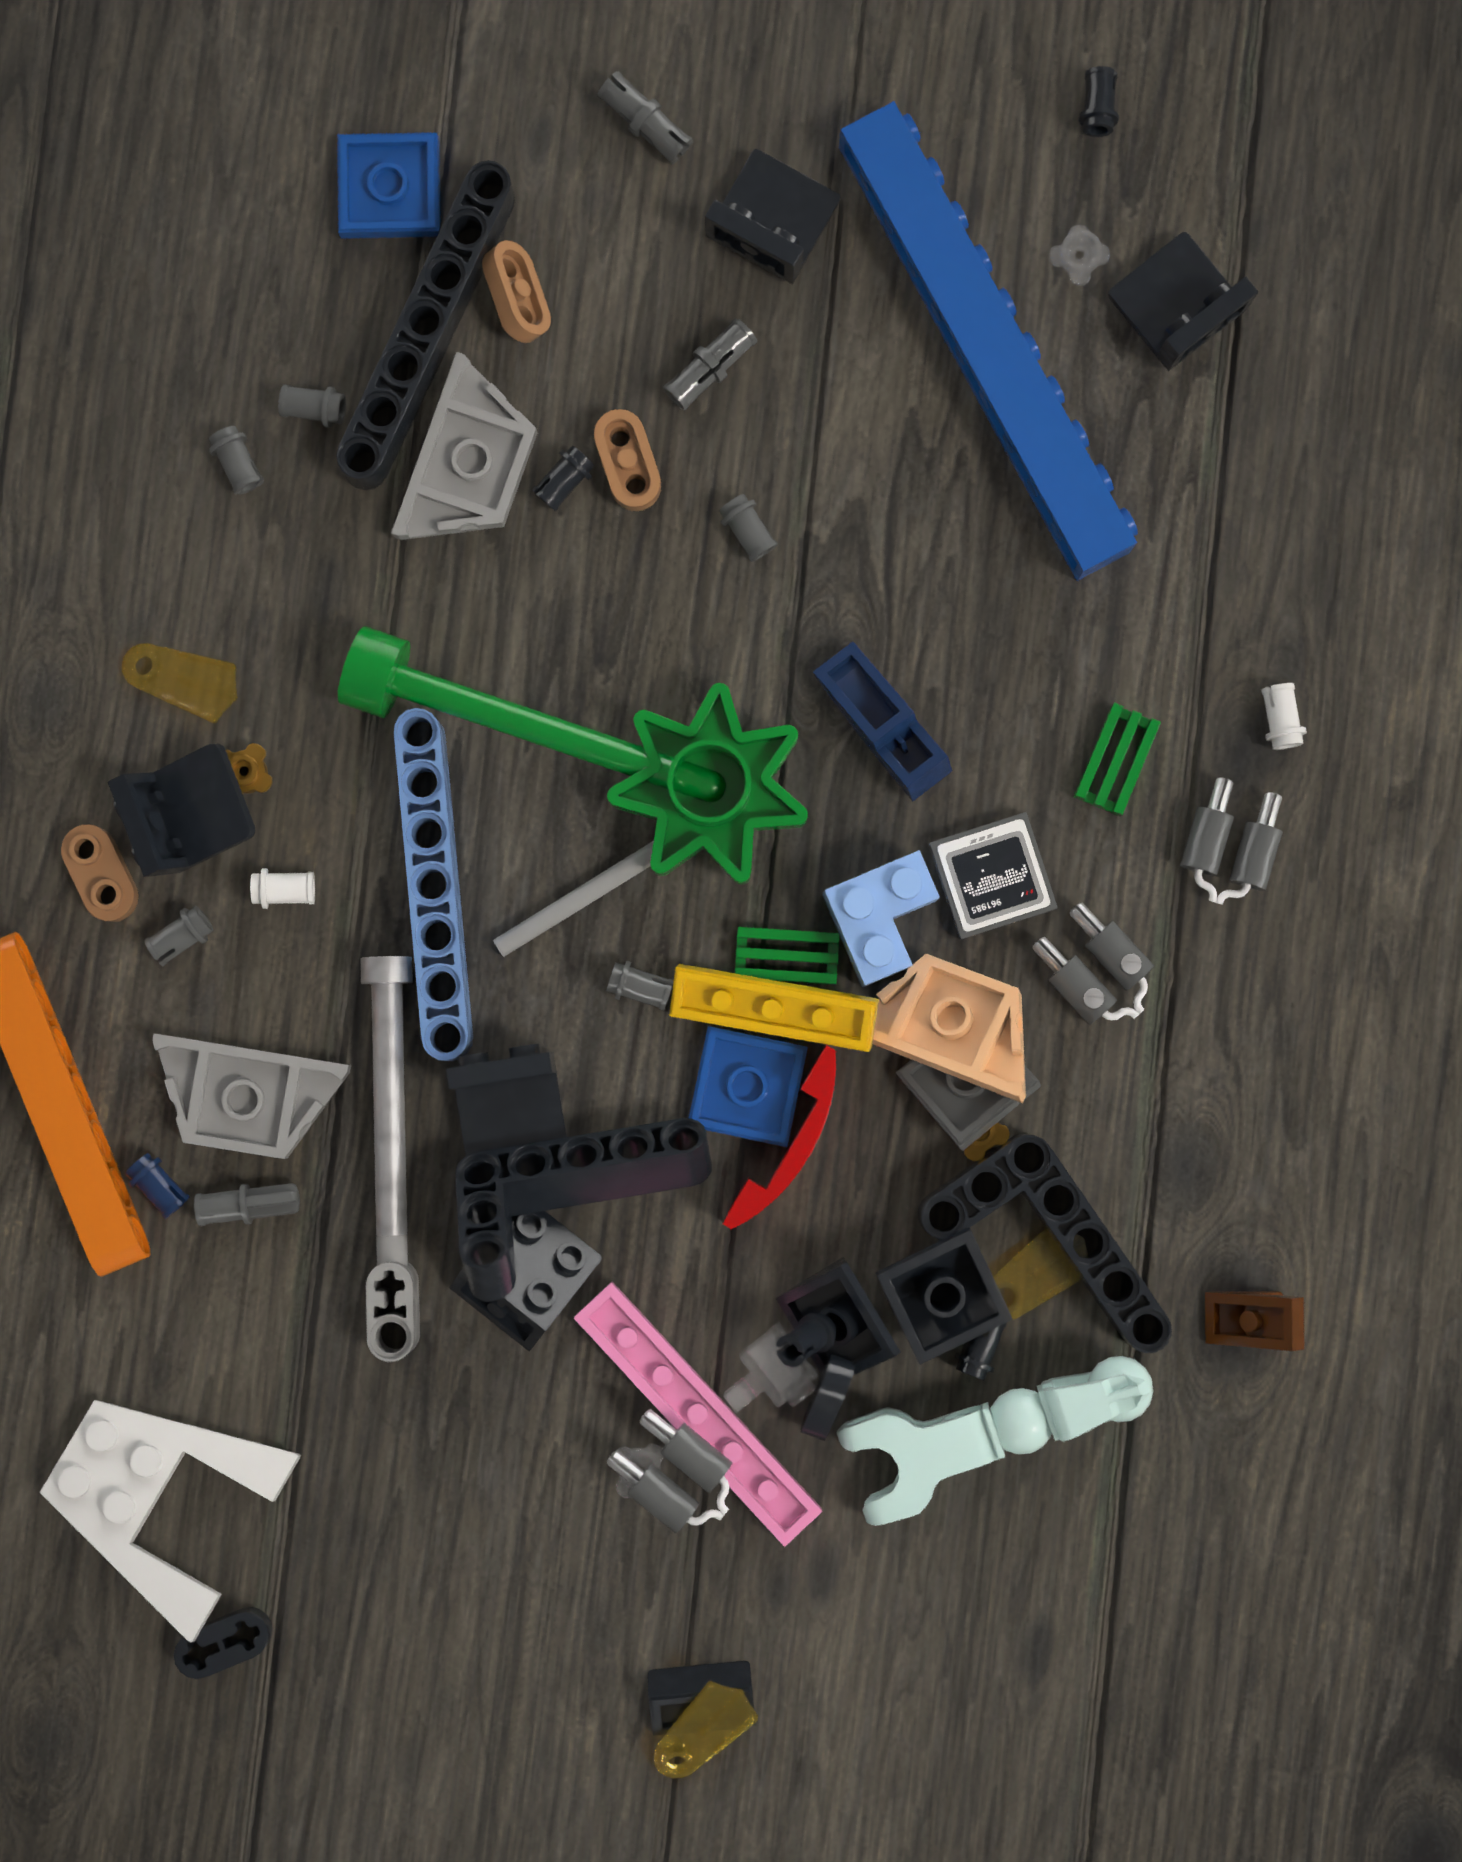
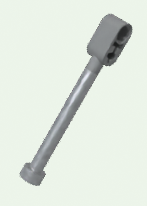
(386, 979)

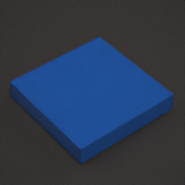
(388, 185)
(748, 1086)

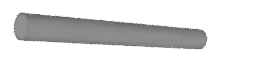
(574, 901)

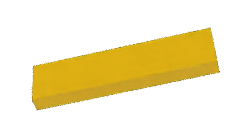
(773, 1007)

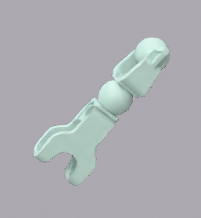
(978, 1435)

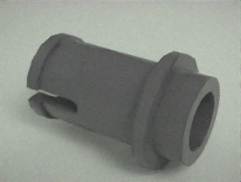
(312, 404)
(235, 459)
(747, 527)
(179, 935)
(639, 985)

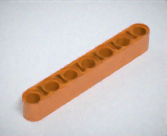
(65, 1116)

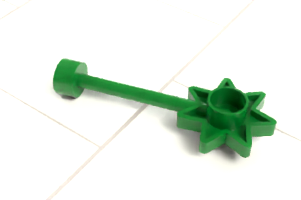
(698, 780)

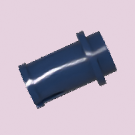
(156, 1185)

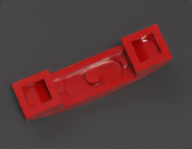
(754, 1196)

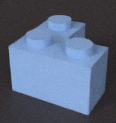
(866, 910)

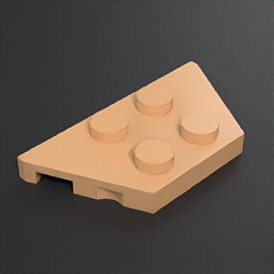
(955, 1024)

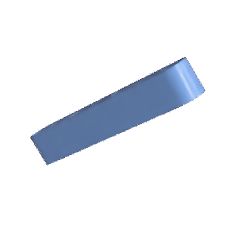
(421, 862)

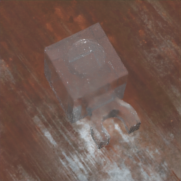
(770, 1374)

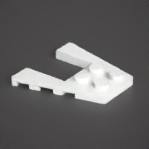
(115, 1478)

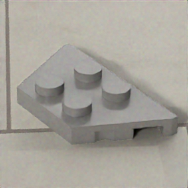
(467, 460)
(245, 1095)

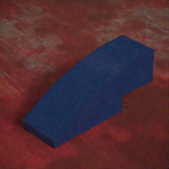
(883, 721)

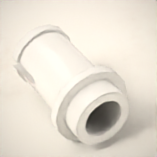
(1283, 716)
(282, 888)

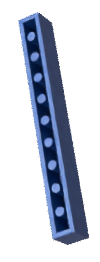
(987, 341)

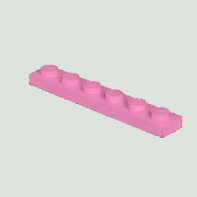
(688, 1399)

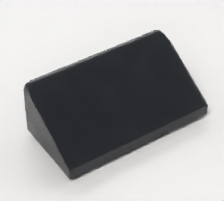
(675, 1688)

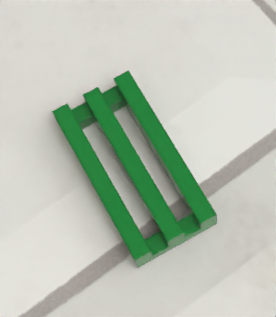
(1134, 719)
(829, 958)

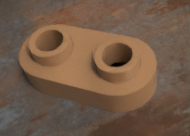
(516, 291)
(629, 461)
(99, 871)

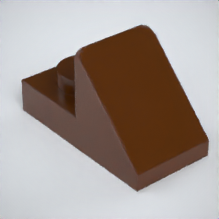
(1255, 1320)

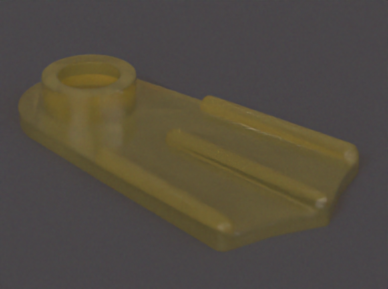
(184, 679)
(1038, 1272)
(704, 1729)

